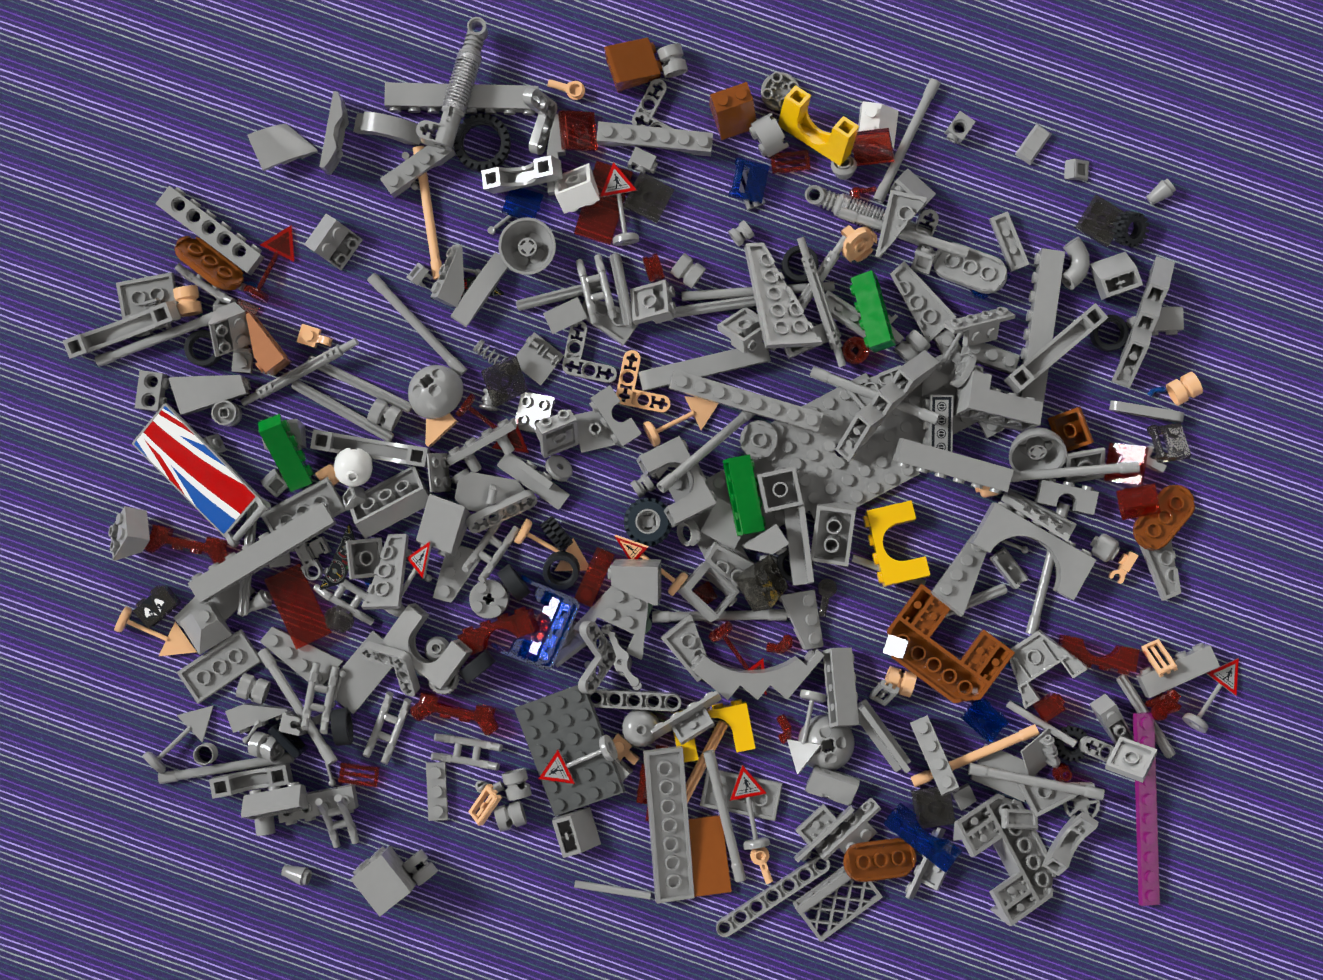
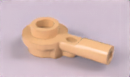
(574, 89)
(760, 857)

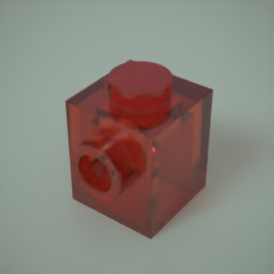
(1049, 706)

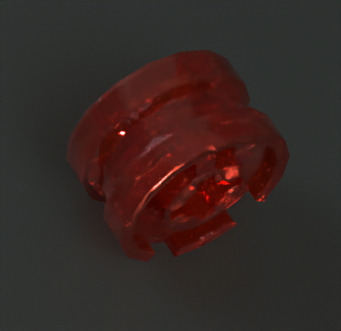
(653, 268)
(849, 356)

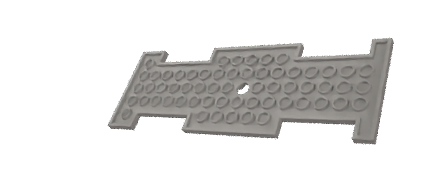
(820, 471)

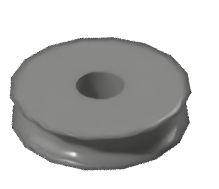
(558, 474)

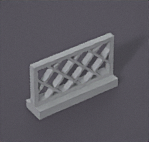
(882, 737)
(825, 889)

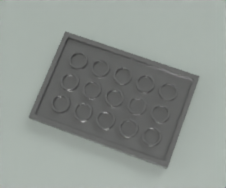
(571, 725)

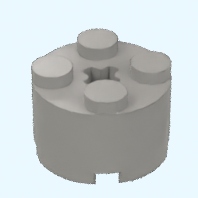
(769, 135)
(479, 603)

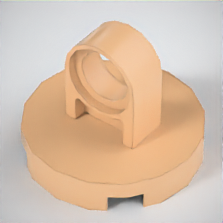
(858, 243)

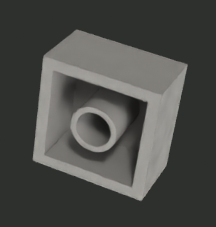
(779, 489)

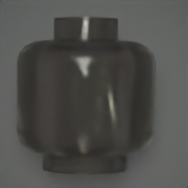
(339, 619)

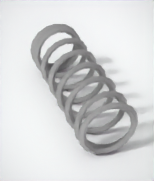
(478, 347)

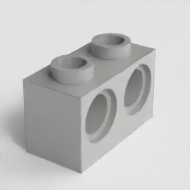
(145, 390)

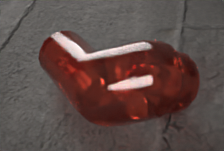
(782, 646)
(786, 728)

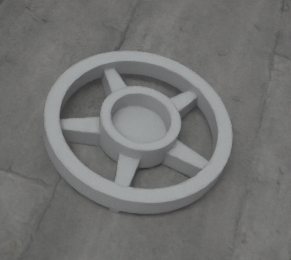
(1082, 804)

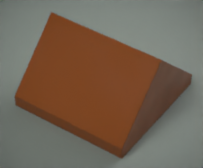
(1071, 428)

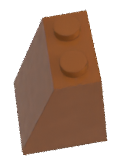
(632, 63)
(733, 110)

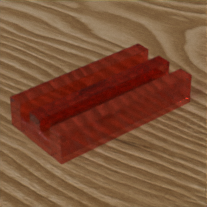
(790, 162)
(358, 782)

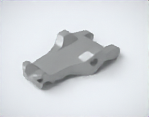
(623, 661)

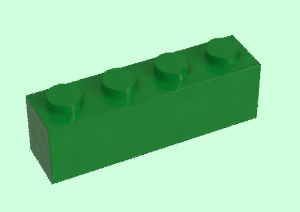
(872, 311)
(285, 452)
(743, 495)

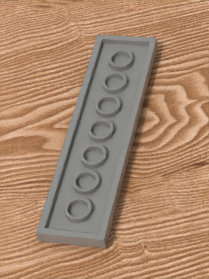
(668, 824)

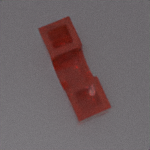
(594, 576)

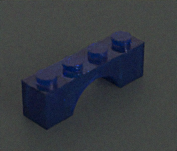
(938, 851)

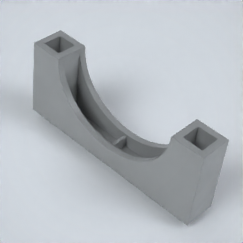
(1070, 563)

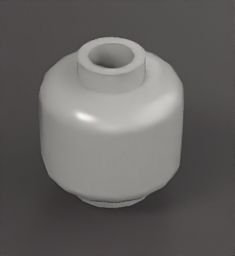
(1105, 547)

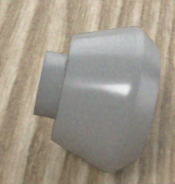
(846, 170)
(434, 643)

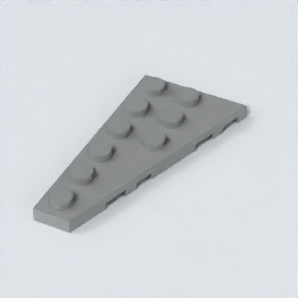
(777, 306)

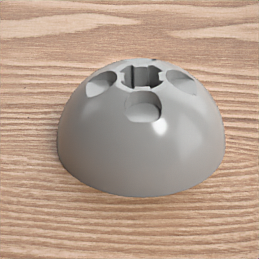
(527, 235)
(435, 391)
(1037, 450)
(822, 734)

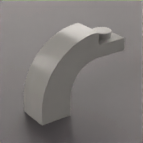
(387, 126)
(1067, 841)

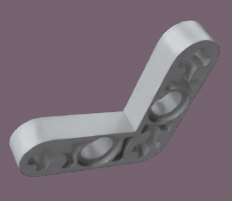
(539, 103)
(648, 114)
(577, 358)
(395, 658)
(603, 658)

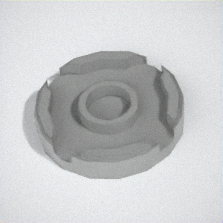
(962, 369)
(759, 439)

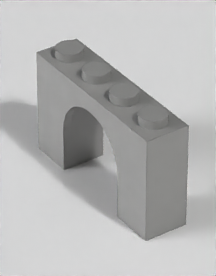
(673, 455)
(403, 637)

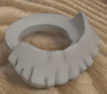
(694, 530)

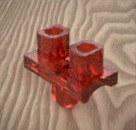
(1164, 704)

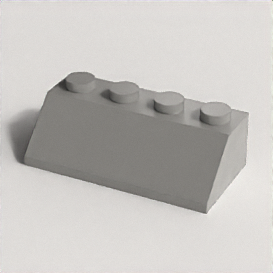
(390, 502)

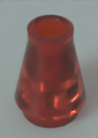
(1058, 773)

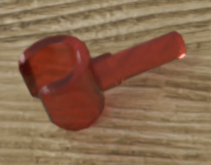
(855, 192)

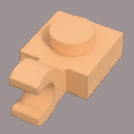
(311, 337)
(1126, 562)
(623, 749)

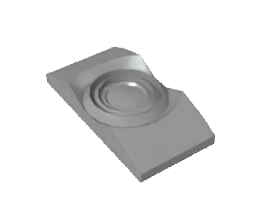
(334, 134)

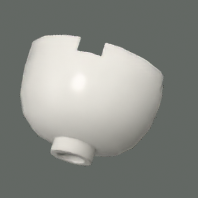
(353, 467)

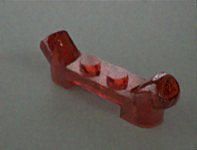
(163, 535)
(430, 703)

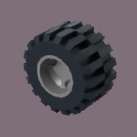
(647, 522)

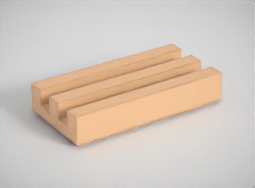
(1165, 669)
(486, 807)

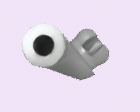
(480, 785)

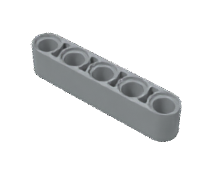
(642, 705)

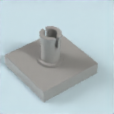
(592, 433)
(1131, 759)

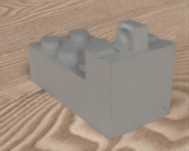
(991, 406)

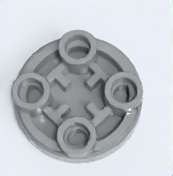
(776, 88)

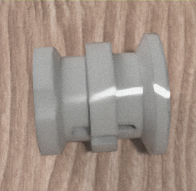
(487, 404)

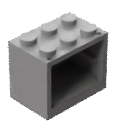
(383, 880)

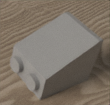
(444, 525)
(637, 578)

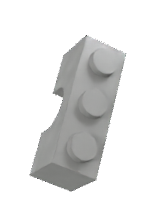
(621, 431)
(1083, 498)

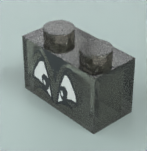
(156, 606)

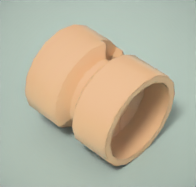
(187, 300)
(1187, 387)
(905, 681)

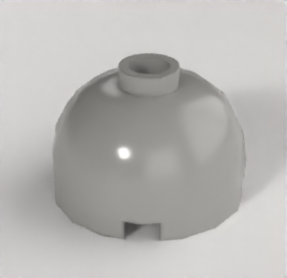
(638, 727)

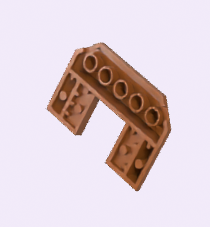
(951, 677)

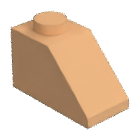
(438, 427)

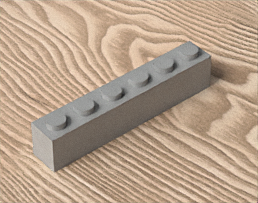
(953, 465)

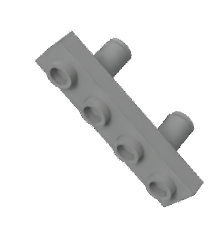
(467, 452)

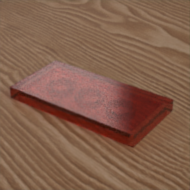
(601, 218)
(297, 606)

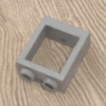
(719, 581)

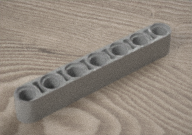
(704, 366)

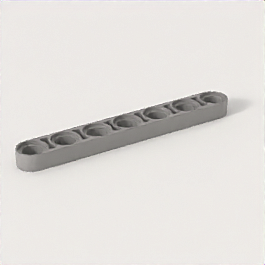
(768, 904)

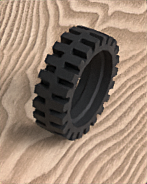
(471, 122)

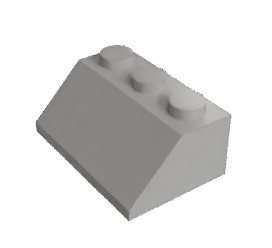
(833, 533)
(275, 801)

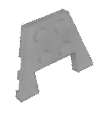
(624, 612)
(1036, 656)

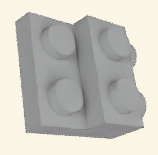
(653, 302)
(742, 329)
(557, 433)

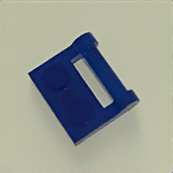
(755, 182)

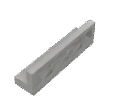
(798, 545)

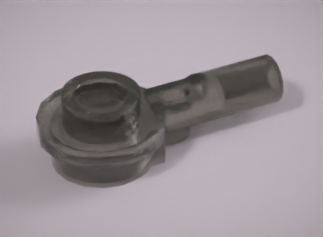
(826, 589)

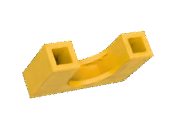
(796, 121)
(892, 570)
(737, 718)

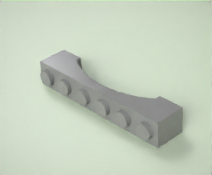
(645, 136)
(122, 329)
(1055, 348)
(375, 448)

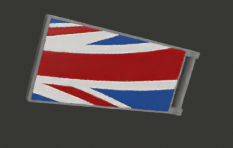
(199, 473)

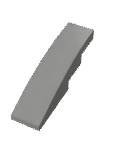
(554, 149)
(479, 290)

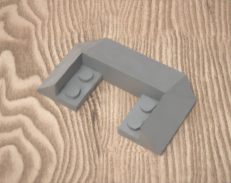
(1020, 853)

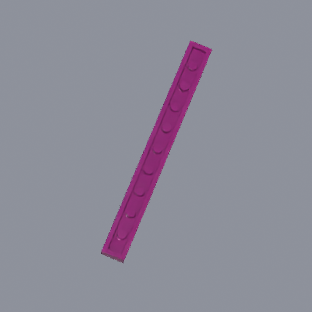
(1147, 817)

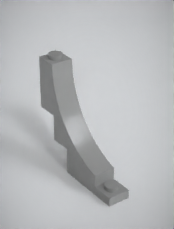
(1145, 321)
(884, 402)
(782, 677)

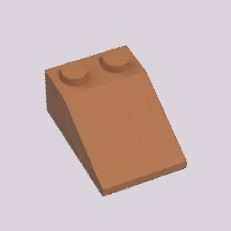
(265, 349)

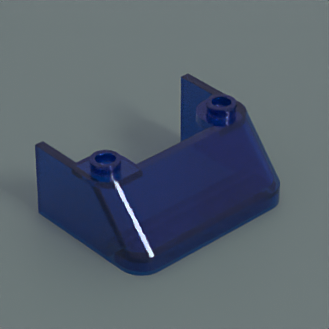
(554, 626)

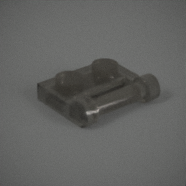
(1174, 440)

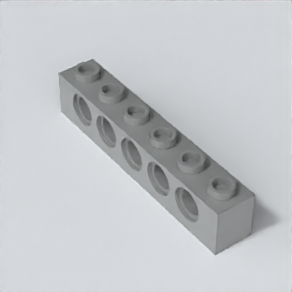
(169, 203)

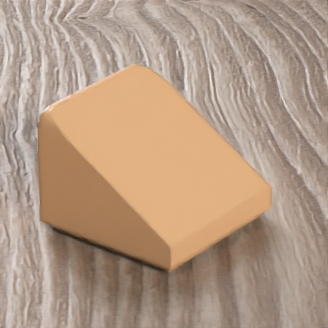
(327, 471)

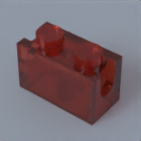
(1138, 501)

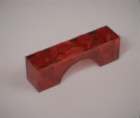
(520, 624)
(1120, 658)

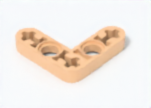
(634, 394)

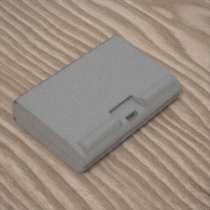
(832, 785)

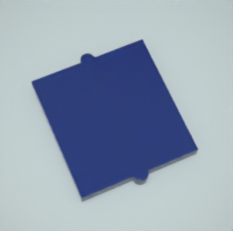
(522, 203)

